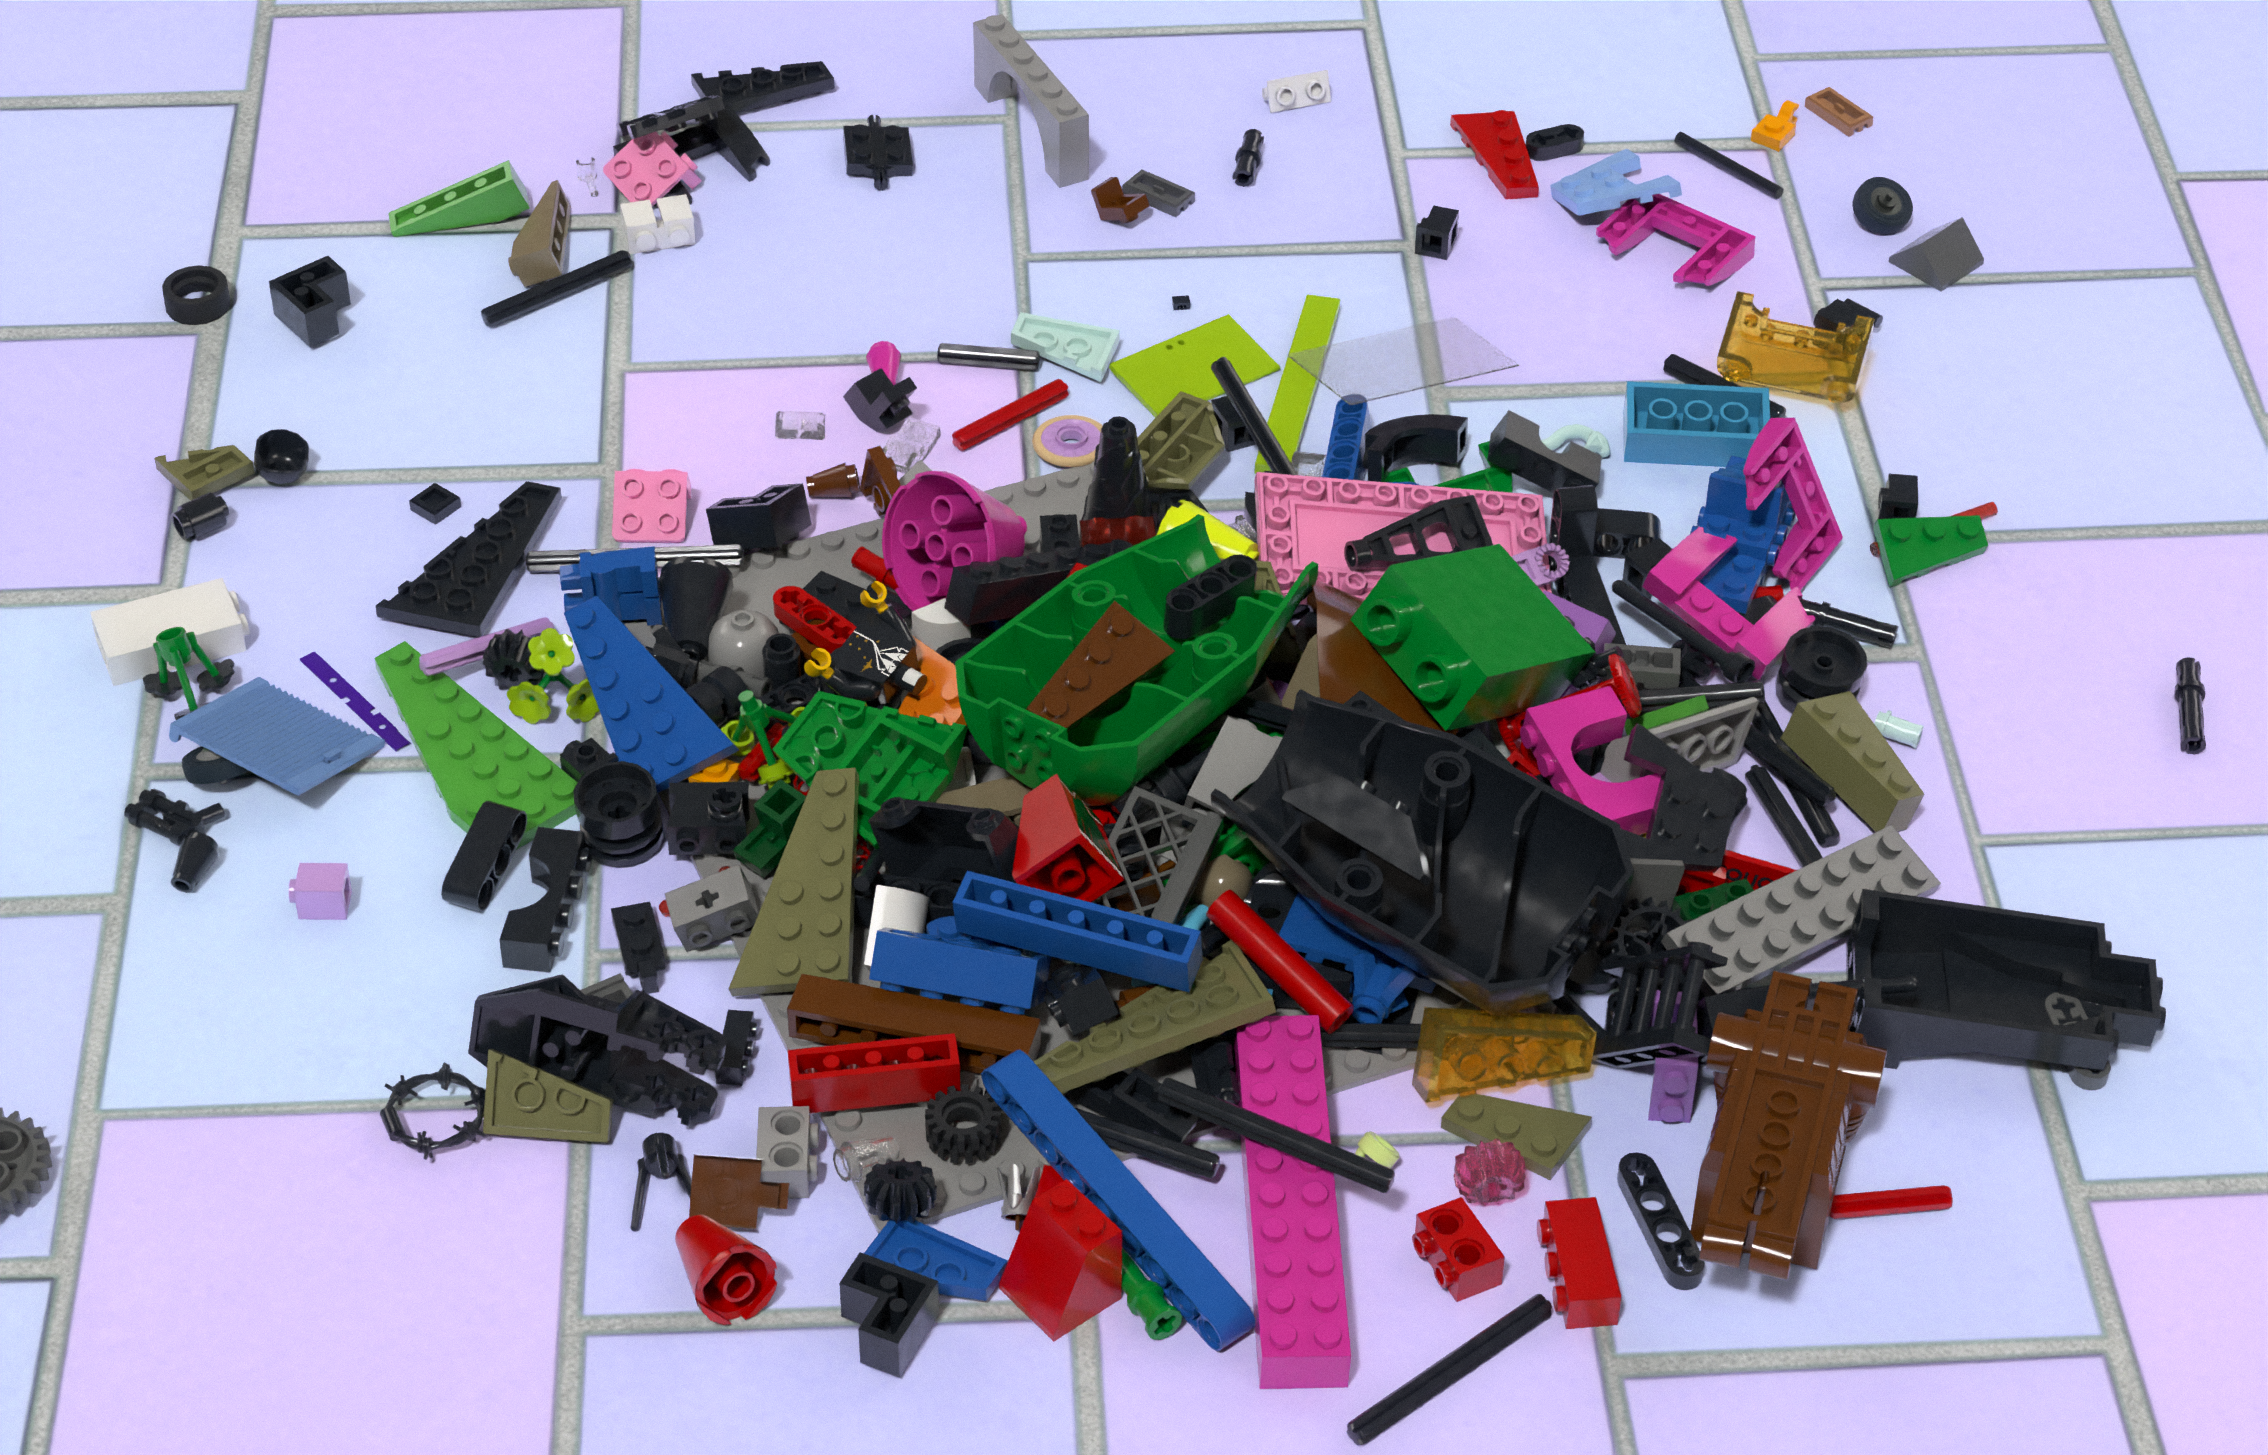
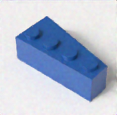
(959, 969)

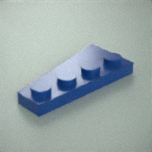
(1311, 934)

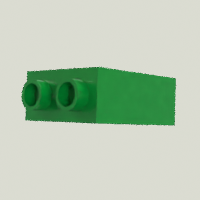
(1471, 635)

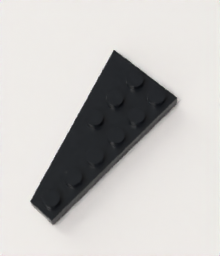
(474, 573)

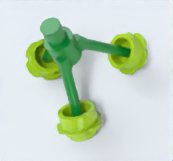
(755, 717)

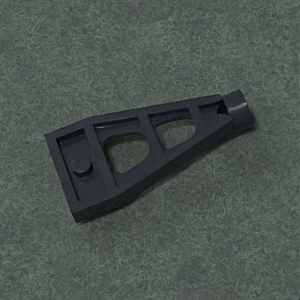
(1458, 515)

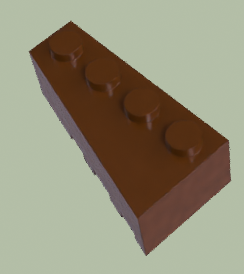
(1100, 668)

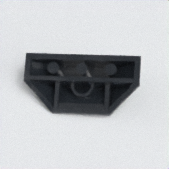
(1366, 821)

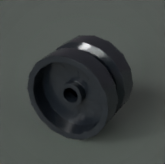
(1819, 665)

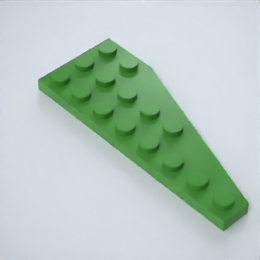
(472, 750)

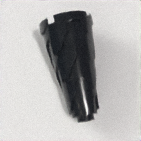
(1119, 477)

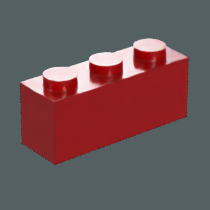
(1579, 1263)

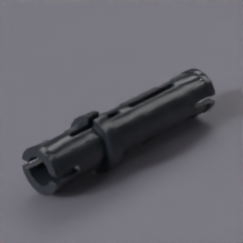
(1850, 623)
(2190, 694)

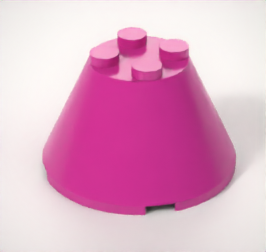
(940, 526)

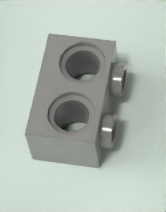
(785, 1147)

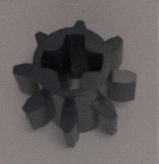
(1693, 662)

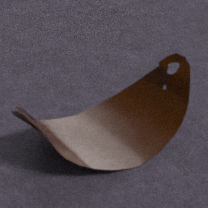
(1352, 664)

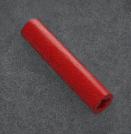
(1279, 961)

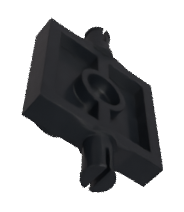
(877, 151)

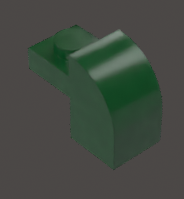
(777, 817)

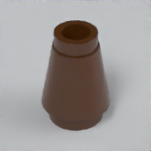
(834, 482)

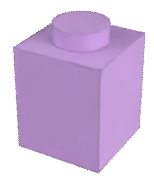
(321, 891)

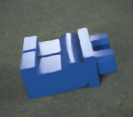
(621, 579)

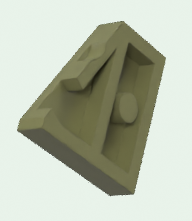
(206, 470)

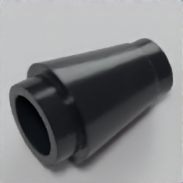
(193, 860)

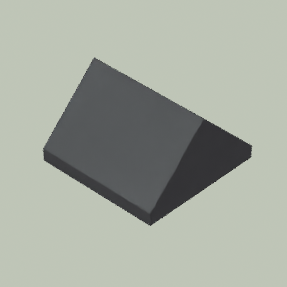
(1941, 255)

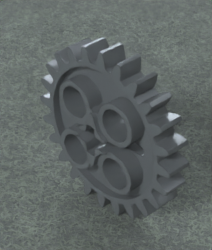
(22, 1160)

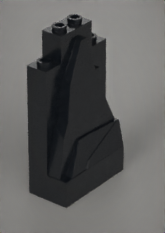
(1989, 981)

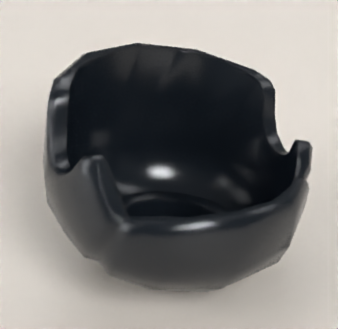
(281, 456)

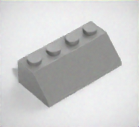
(1703, 739)

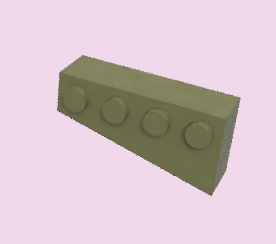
(1855, 759)

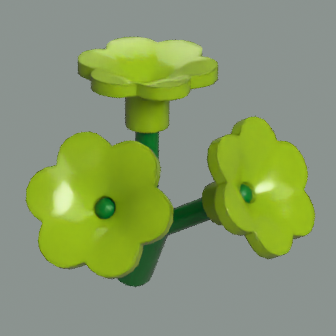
(551, 654)

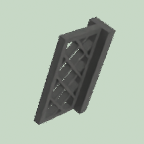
(1190, 862)

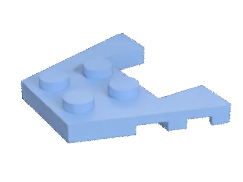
(1604, 186)

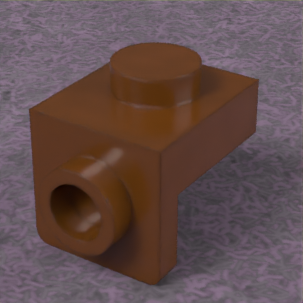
(1114, 204)

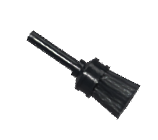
(1164, 782)

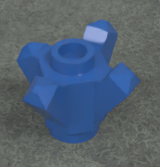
(1378, 988)

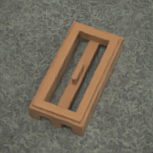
(1838, 111)

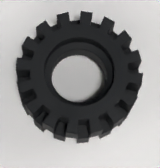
(963, 1141)

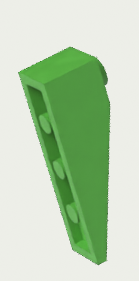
(473, 201)

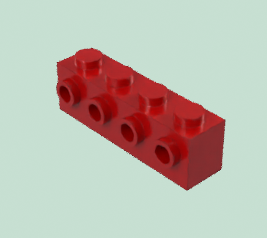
(873, 1073)

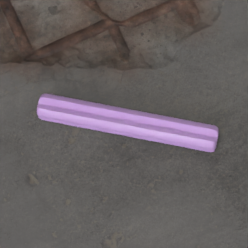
(473, 649)

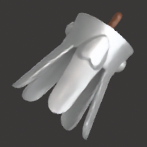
(1014, 1206)

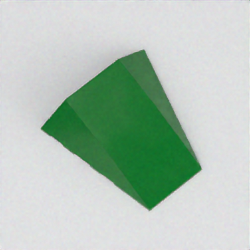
(888, 749)

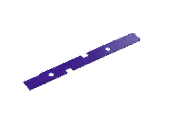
(358, 703)

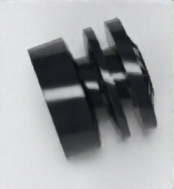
(619, 813)

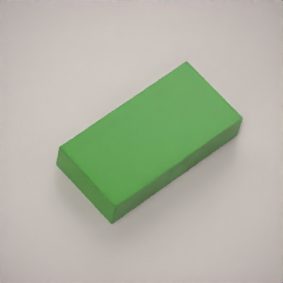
(1668, 713)

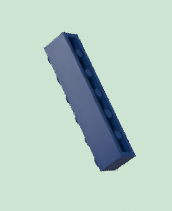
(1078, 931)

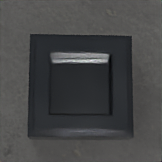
(435, 503)

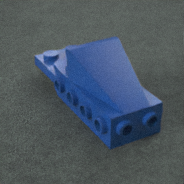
(1758, 534)

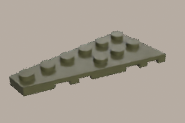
(811, 900)
(1164, 1022)

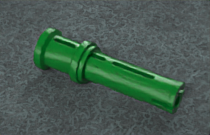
(1147, 1301)

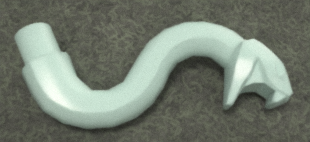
(1594, 440)

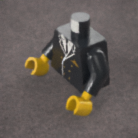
(875, 657)

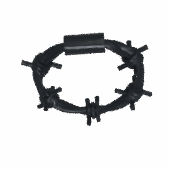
(425, 1145)

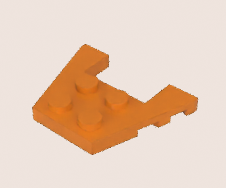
(940, 693)

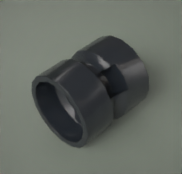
(719, 694)

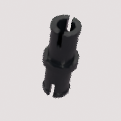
(1248, 157)

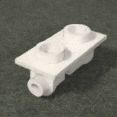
(1297, 91)

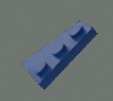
(955, 1264)

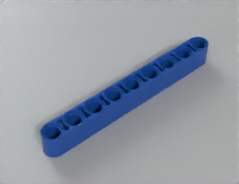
(1094, 1169)

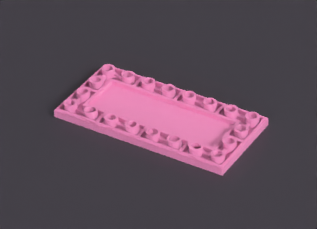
(1316, 516)

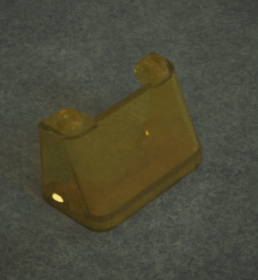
(1793, 355)

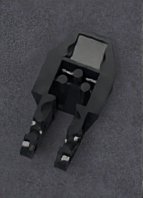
(603, 1044)

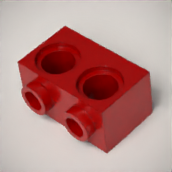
(1458, 1249)

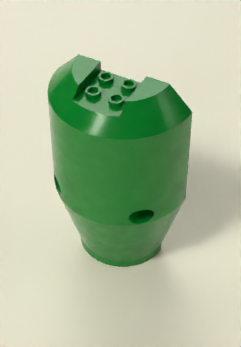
(1154, 716)

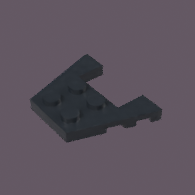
(673, 118)
(1689, 811)

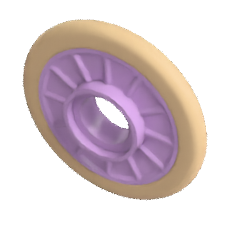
(1050, 437)

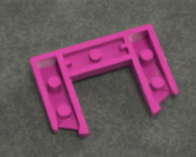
(1722, 246)
(1783, 455)
(1678, 587)

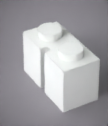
(646, 234)

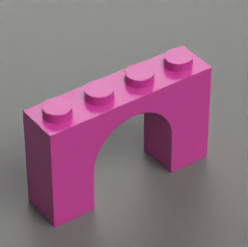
(1577, 723)

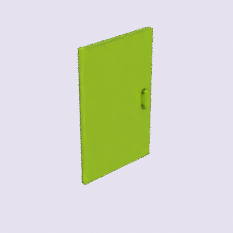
(1185, 364)

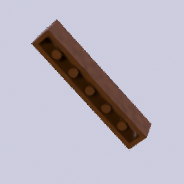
(856, 1013)

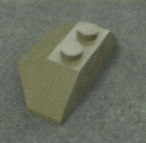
(1180, 444)

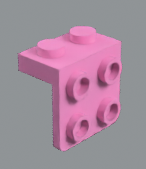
(650, 168)
(650, 506)

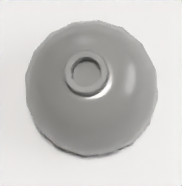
(740, 639)

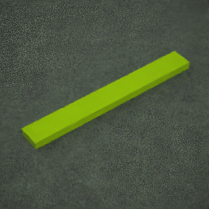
(1296, 384)

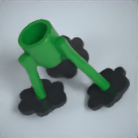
(175, 647)

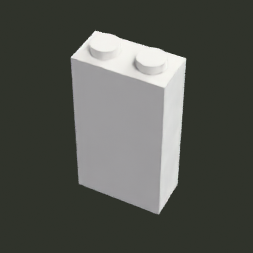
(129, 629)

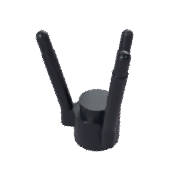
(660, 1160)

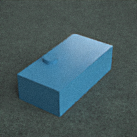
(1691, 422)

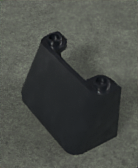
(944, 840)

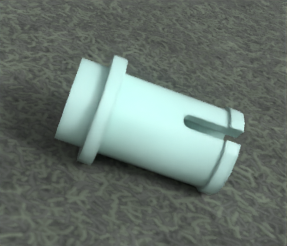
(1898, 729)

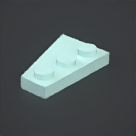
(1067, 343)

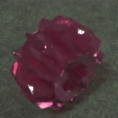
(1489, 1172)

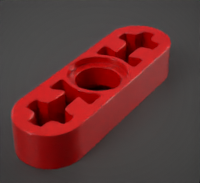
(796, 607)

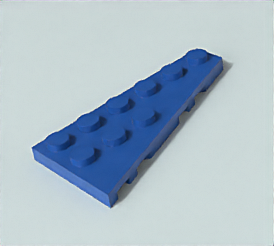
(640, 702)

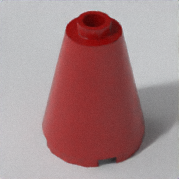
(724, 1270)

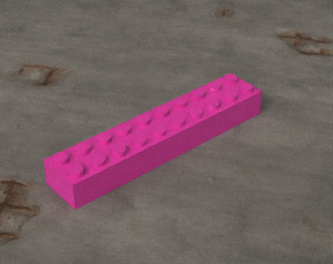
(1291, 1211)

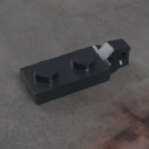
(639, 943)

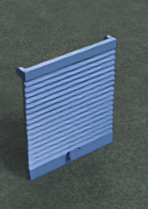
(276, 736)

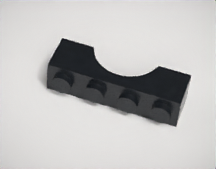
(535, 932)

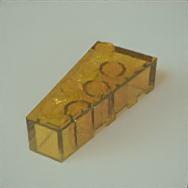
(1478, 1051)

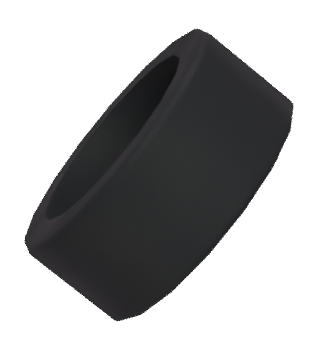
(196, 310)

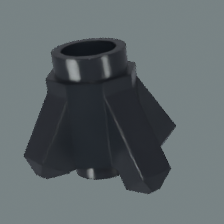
(672, 657)

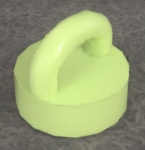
(1377, 1149)

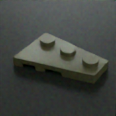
(541, 1105)
(1540, 1133)

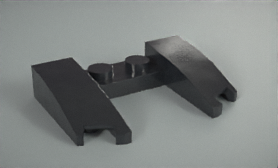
(722, 134)

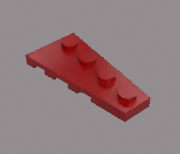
(1501, 149)

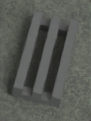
(1160, 192)

